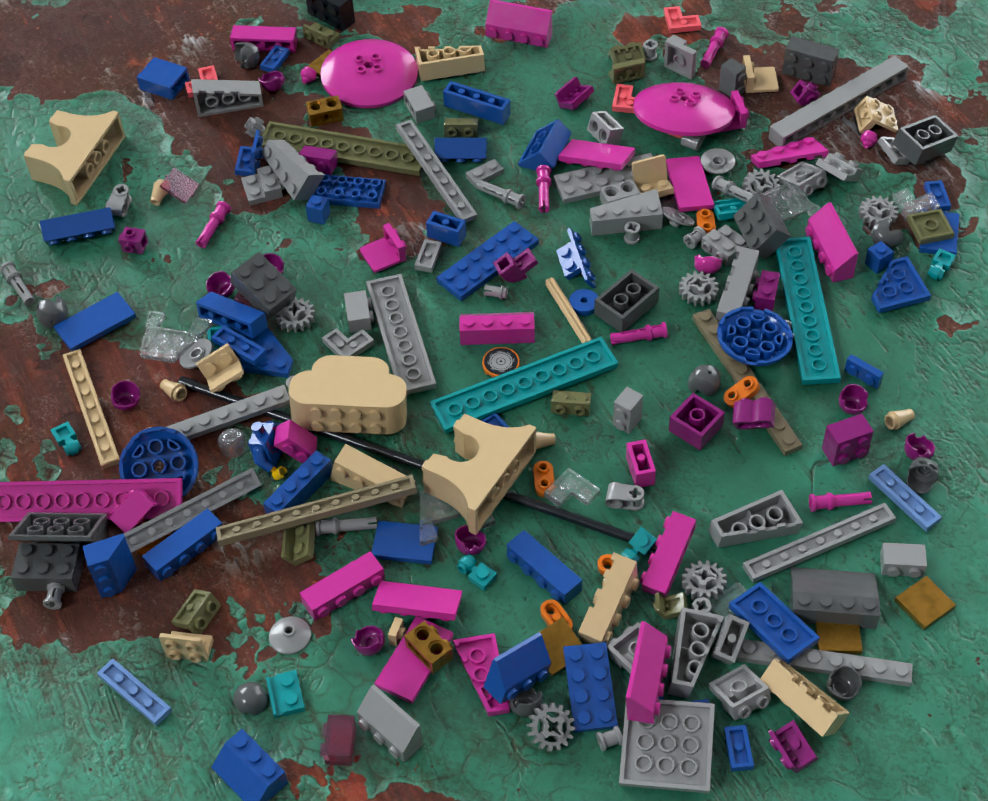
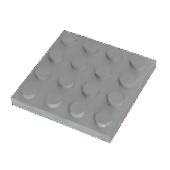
(672, 751)

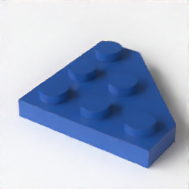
(899, 287)
(275, 362)

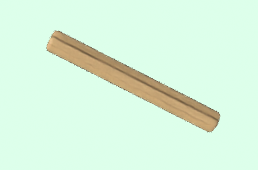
(568, 310)

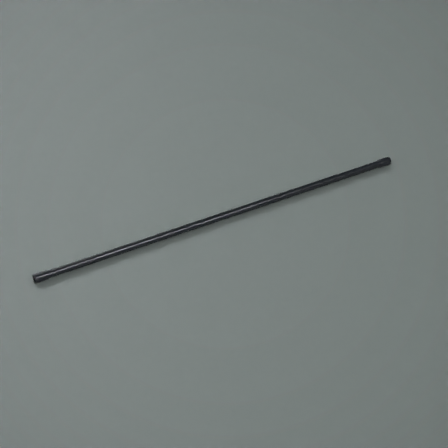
(591, 524)

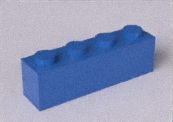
(477, 102)
(77, 225)
(232, 314)
(300, 484)
(182, 545)
(544, 568)

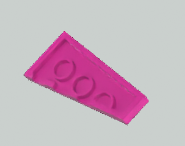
(790, 153)
(477, 658)

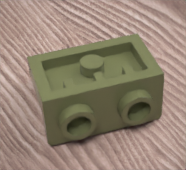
(320, 35)
(626, 53)
(627, 71)
(461, 127)
(571, 403)
(298, 543)
(197, 611)

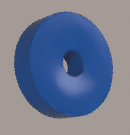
(580, 296)

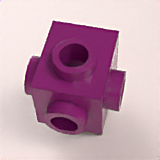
(805, 92)
(133, 240)

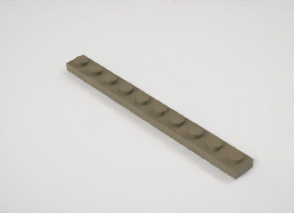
(781, 432)
(315, 510)

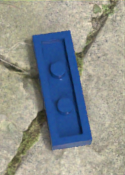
(241, 346)

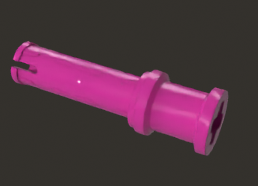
(716, 43)
(543, 182)
(216, 219)
(648, 333)
(831, 501)

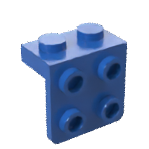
(249, 157)

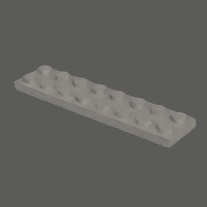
(401, 333)

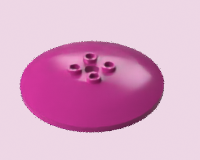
(361, 87)
(684, 109)

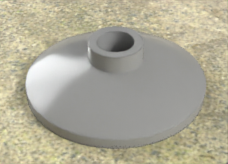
(718, 161)
(677, 218)
(195, 353)
(292, 642)

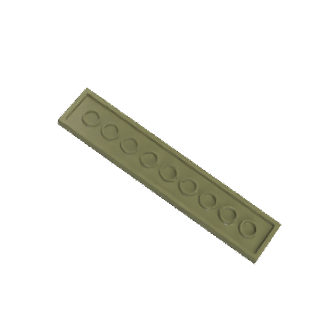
(350, 148)

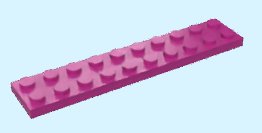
(83, 496)

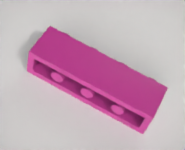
(265, 37)
(669, 554)
(342, 586)

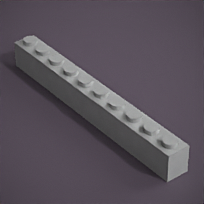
(838, 102)

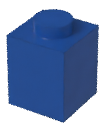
(318, 209)
(879, 257)

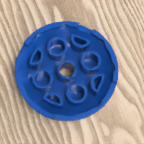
(754, 336)
(157, 445)

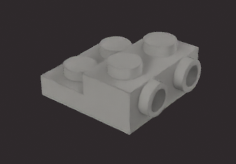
(680, 57)
(840, 167)
(804, 176)
(262, 186)
(723, 244)
(623, 648)
(741, 692)

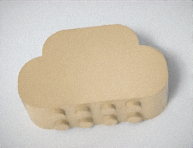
(349, 396)

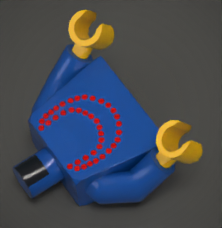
(263, 449)

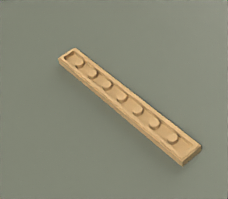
(91, 409)

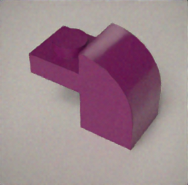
(514, 269)

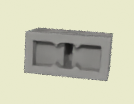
(605, 128)
(618, 191)

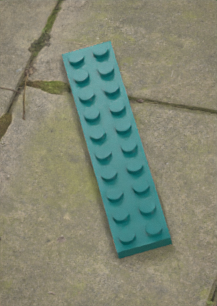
(807, 312)
(525, 383)

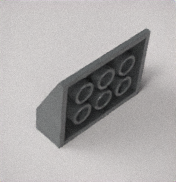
(61, 528)
(834, 597)

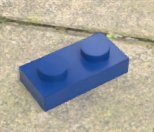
(275, 58)
(939, 193)
(864, 371)
(738, 748)

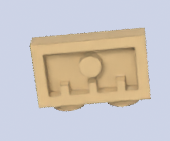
(759, 78)
(873, 112)
(652, 175)
(221, 368)
(186, 646)

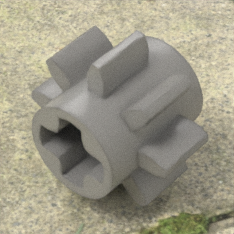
(254, 124)

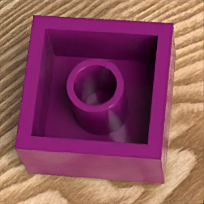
(696, 421)
(847, 440)

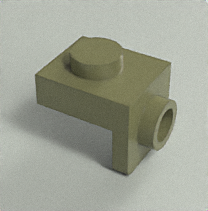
(669, 606)

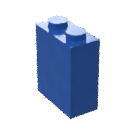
(163, 78)

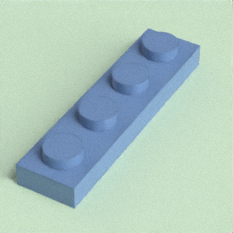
(905, 497)
(134, 692)

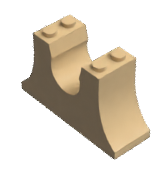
(80, 154)
(494, 464)

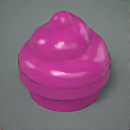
(308, 75)
(868, 139)

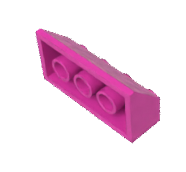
(519, 23)
(832, 243)
(497, 328)
(647, 674)

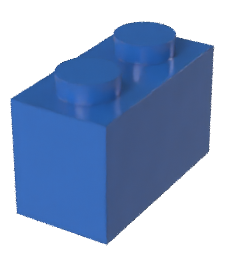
(446, 228)

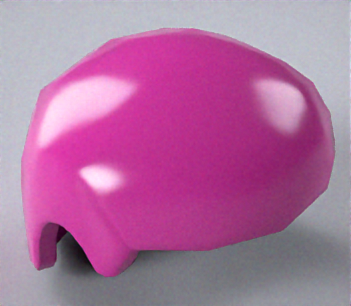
(707, 264)

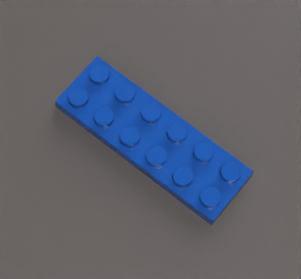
(478, 266)

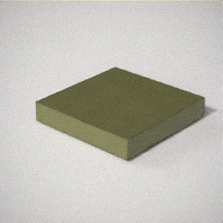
(930, 226)

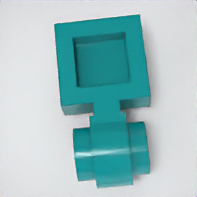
(940, 263)
(66, 438)
(642, 542)
(481, 575)

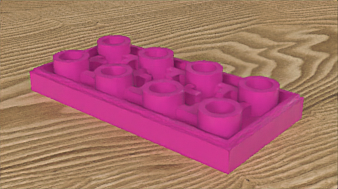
(596, 154)
(689, 184)
(417, 600)
(404, 672)

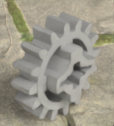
(760, 181)
(877, 210)
(698, 288)
(296, 315)
(704, 580)
(559, 735)

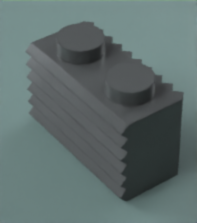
(732, 77)

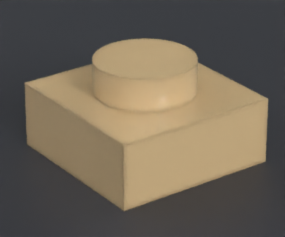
(396, 631)

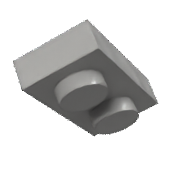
(893, 153)
(485, 172)
(428, 255)

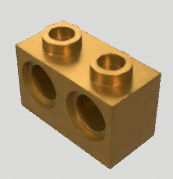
(324, 111)
(425, 648)

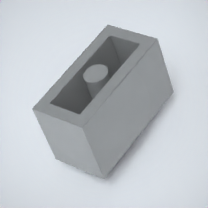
(419, 104)
(357, 311)
(627, 410)
(903, 560)
(729, 639)

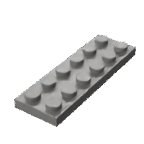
(587, 181)

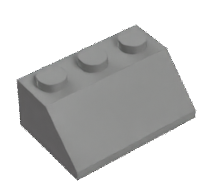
(389, 724)

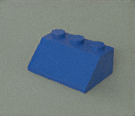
(545, 146)
(461, 149)
(110, 564)
(518, 669)
(249, 769)

